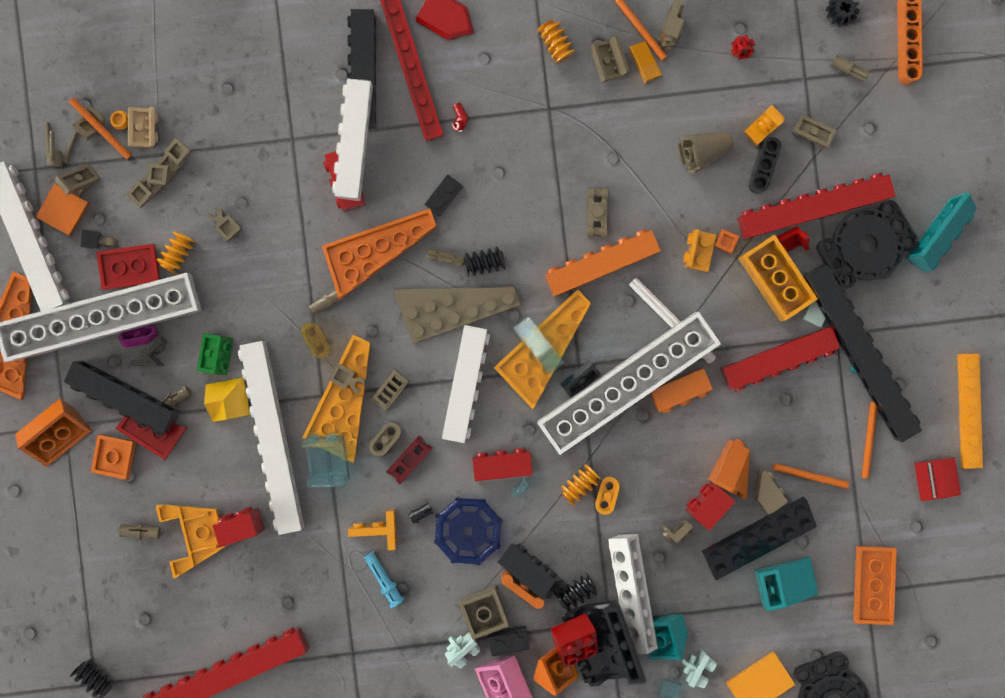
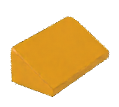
(644, 62)

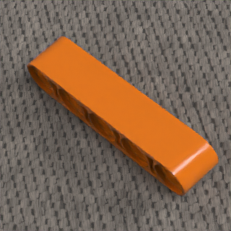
(906, 45)

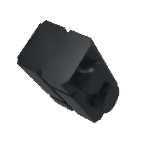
(509, 641)

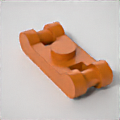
(521, 590)

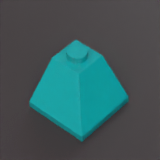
(670, 637)

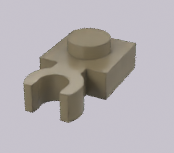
(226, 225)
(344, 376)

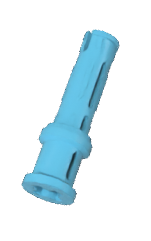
(388, 587)

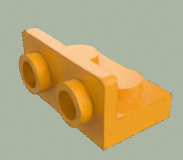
(699, 250)

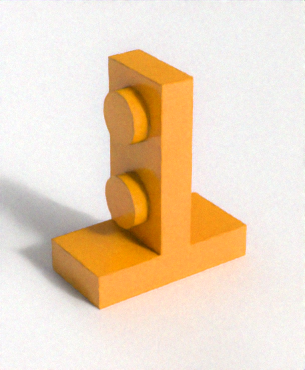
(764, 125)
(378, 528)

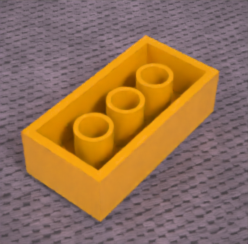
(777, 278)

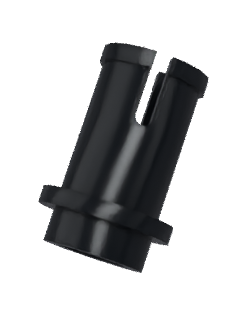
(420, 513)

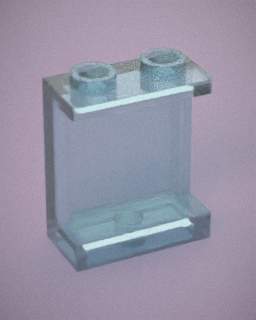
(326, 460)

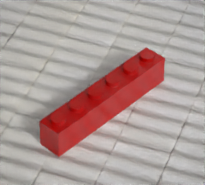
(779, 358)

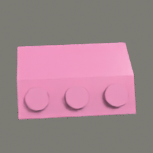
(503, 678)

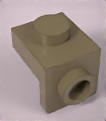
(84, 128)
(683, 530)

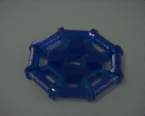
(468, 520)

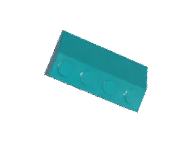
(942, 232)

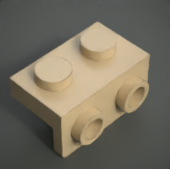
(142, 127)

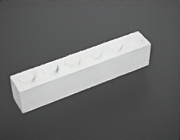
(353, 139)
(464, 384)

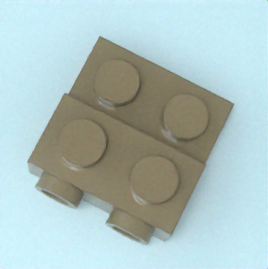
(672, 28)

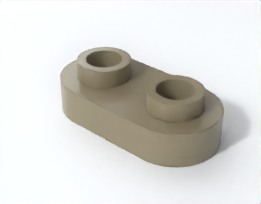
(385, 438)

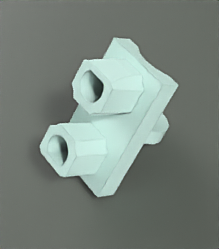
(459, 648)
(695, 667)

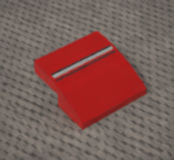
(937, 479)

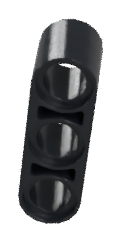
(771, 159)

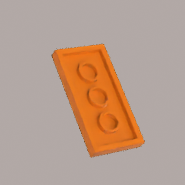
(874, 585)

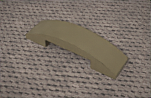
(175, 157)

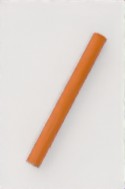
(641, 29)
(100, 128)
(869, 440)
(811, 476)

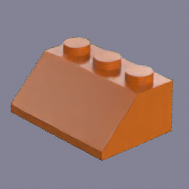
(52, 433)

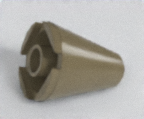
(702, 149)

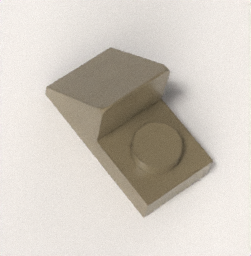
(77, 180)

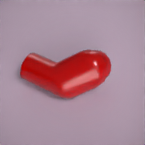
(461, 119)

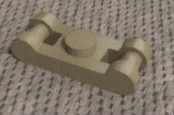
(597, 212)

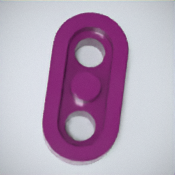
(138, 336)

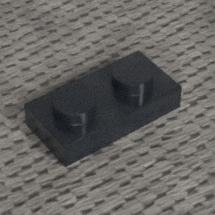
(443, 195)
(580, 378)

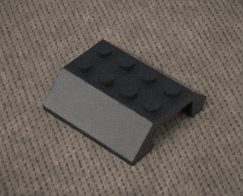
(616, 650)

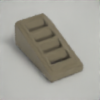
(399, 377)

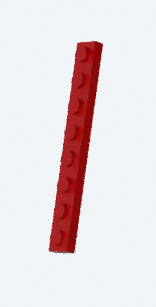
(412, 69)

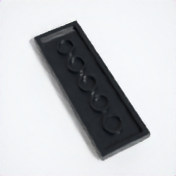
(759, 538)

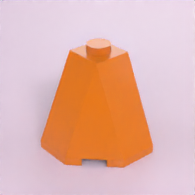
(732, 468)

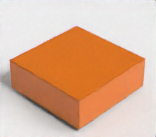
(726, 241)

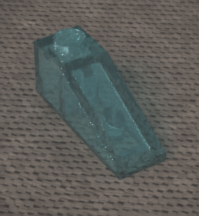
(538, 345)

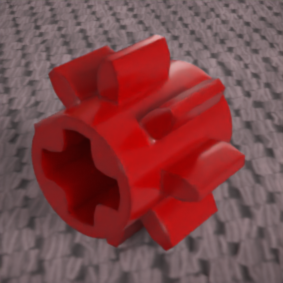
(743, 47)

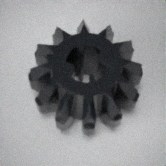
(845, 16)

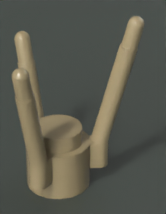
(55, 157)

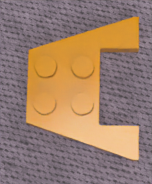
(197, 532)

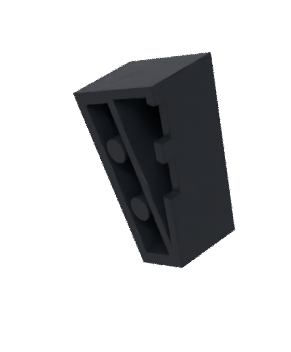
(530, 571)

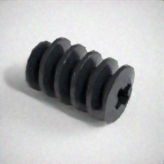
(484, 261)
(576, 592)
(92, 679)

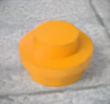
(119, 120)

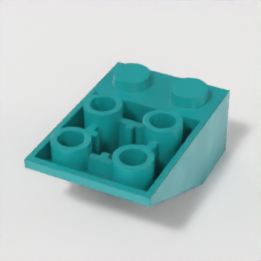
(785, 583)

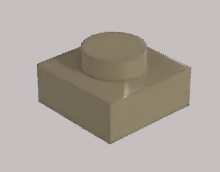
(158, 174)

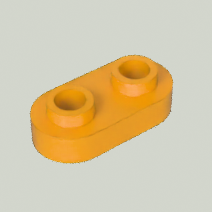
(608, 495)

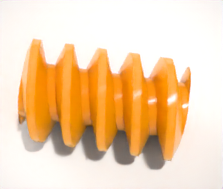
(556, 41)
(175, 252)
(580, 484)

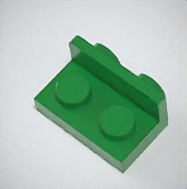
(214, 354)

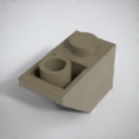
(767, 493)

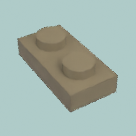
(814, 131)

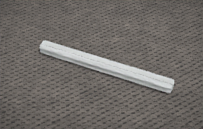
(661, 310)

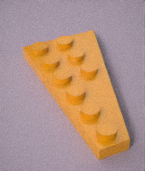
(520, 365)
(340, 407)

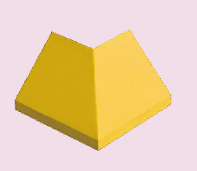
(226, 399)

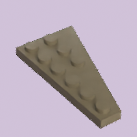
(444, 309)

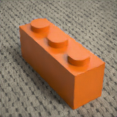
(681, 390)

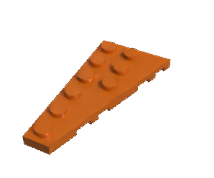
(365, 253)
(13, 304)

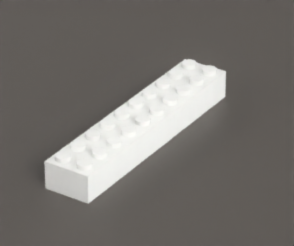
(98, 317)
(628, 382)

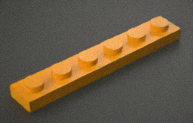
(970, 411)

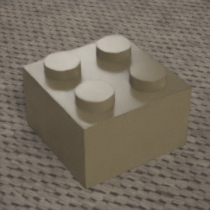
(483, 612)

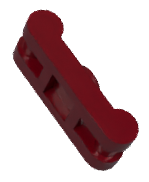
(409, 459)

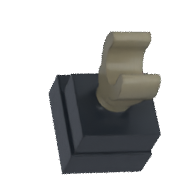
(93, 239)

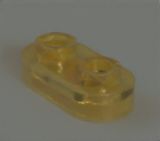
(316, 340)

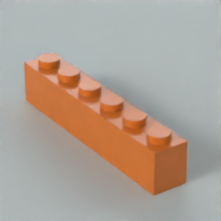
(602, 263)

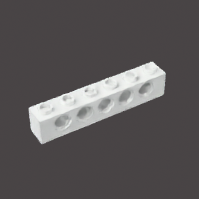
(633, 591)

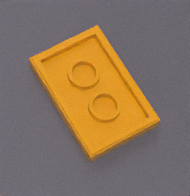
(762, 679)

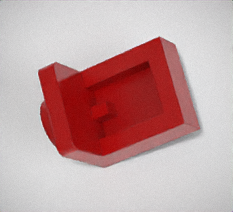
(793, 239)

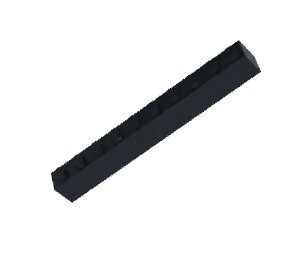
(862, 353)

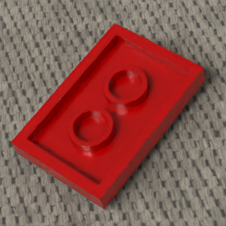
(128, 266)

